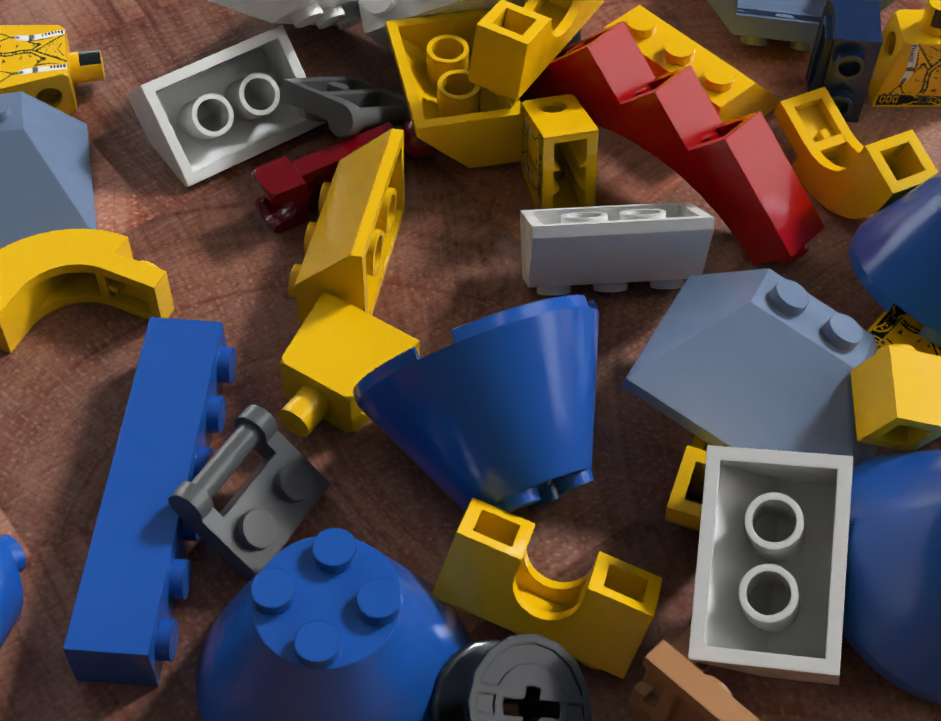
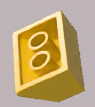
(671, 50)
(443, 105)
(355, 228)

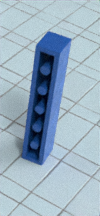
(139, 544)

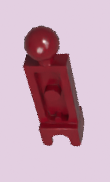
(295, 187)

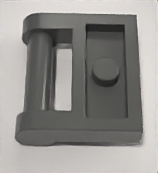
(345, 103)
(267, 504)

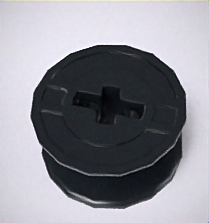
(512, 671)

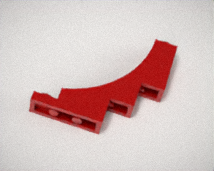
(728, 163)

